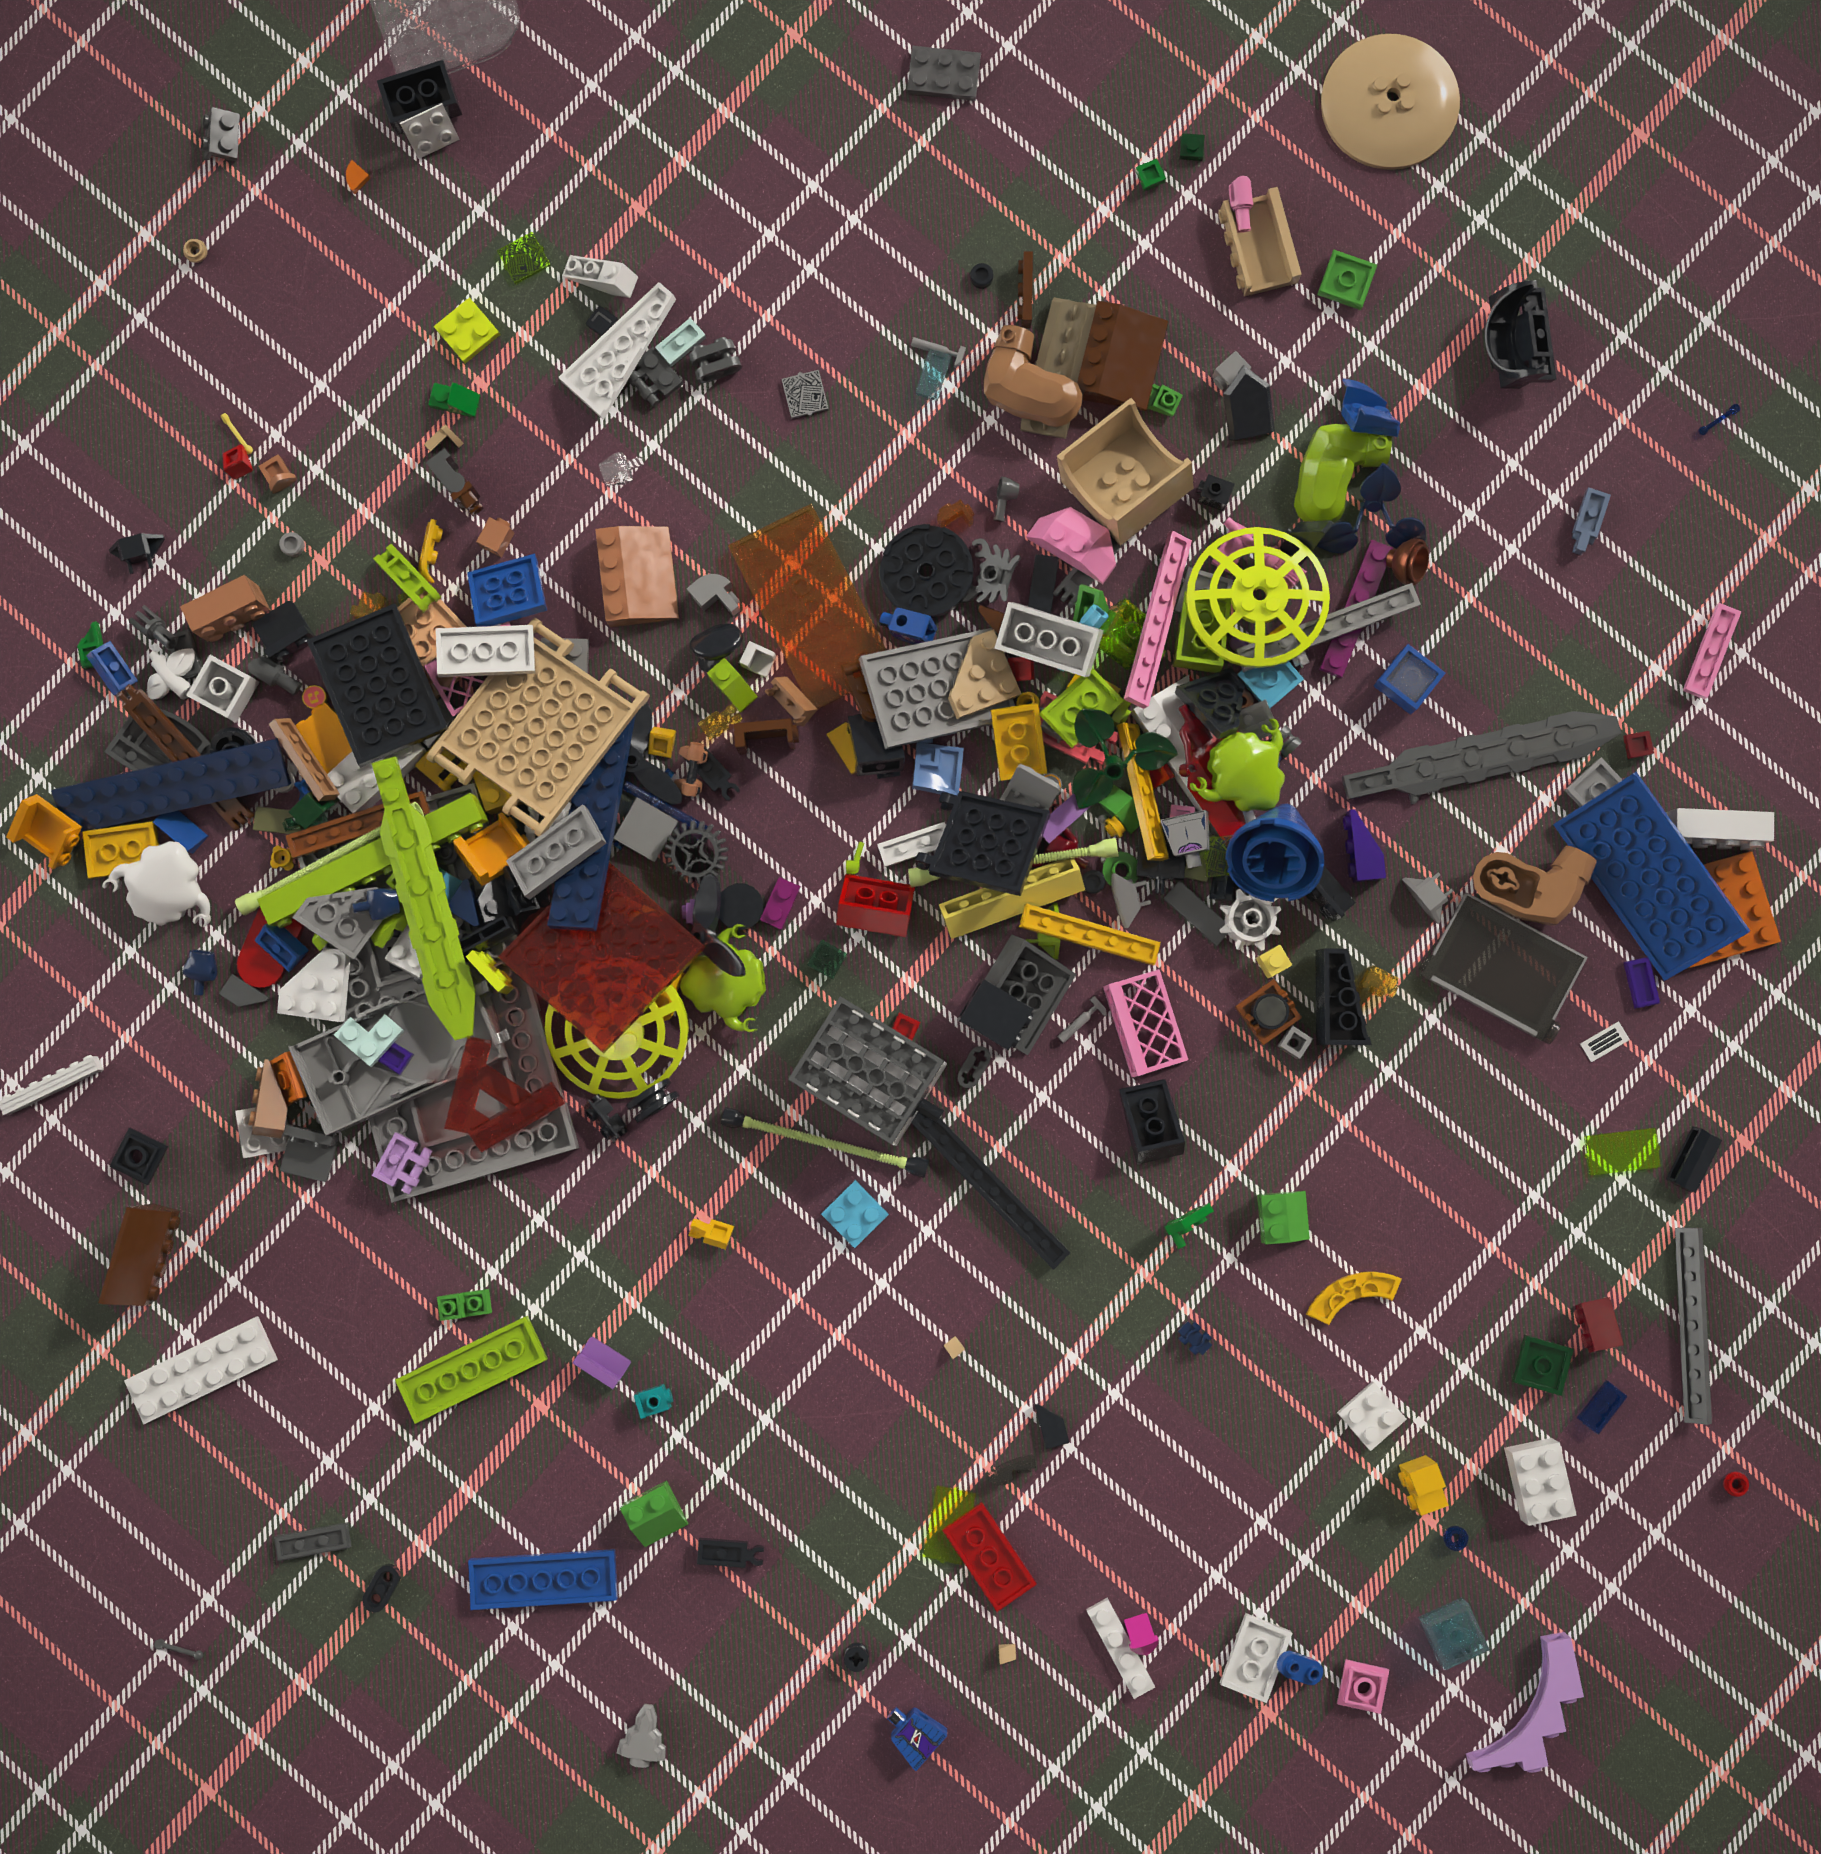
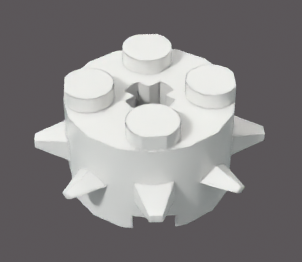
(1240, 929)

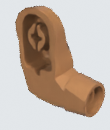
(1024, 387)
(1530, 891)

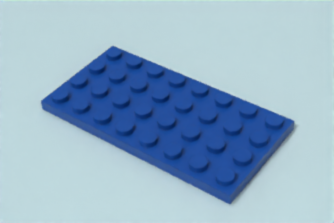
(1652, 877)

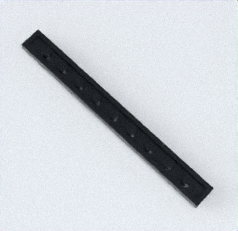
(992, 1189)

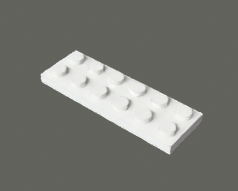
(200, 1370)

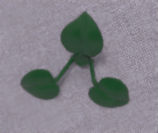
(1094, 727)

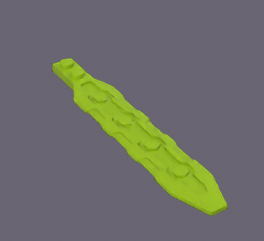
(425, 904)

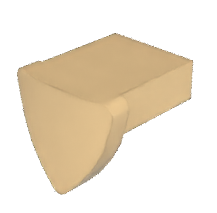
(440, 435)

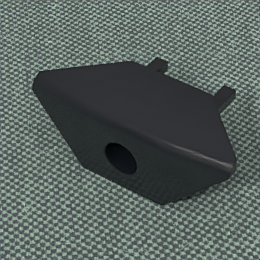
(137, 548)

